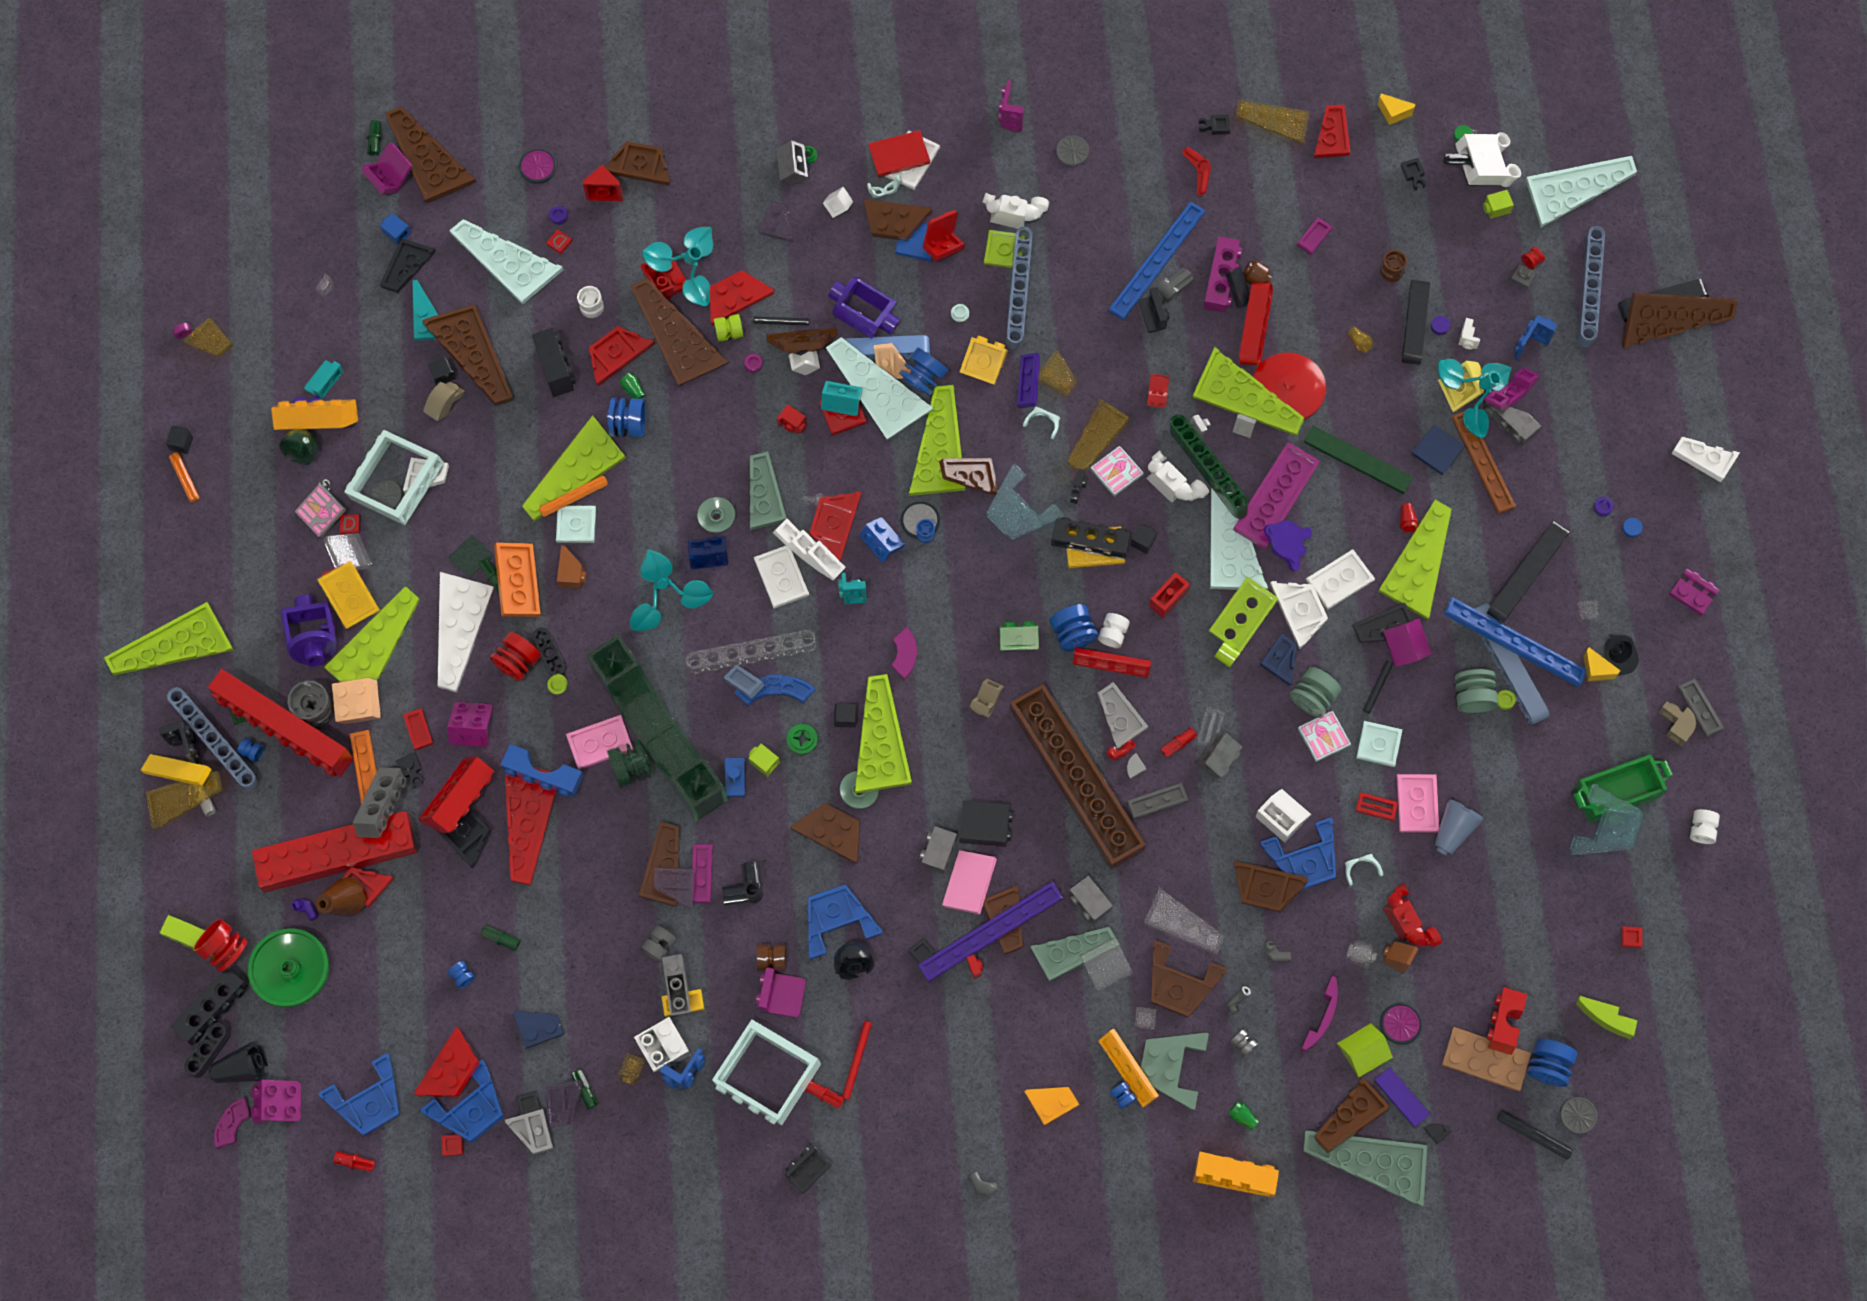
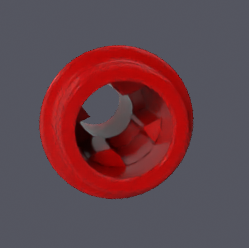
(1408, 519)

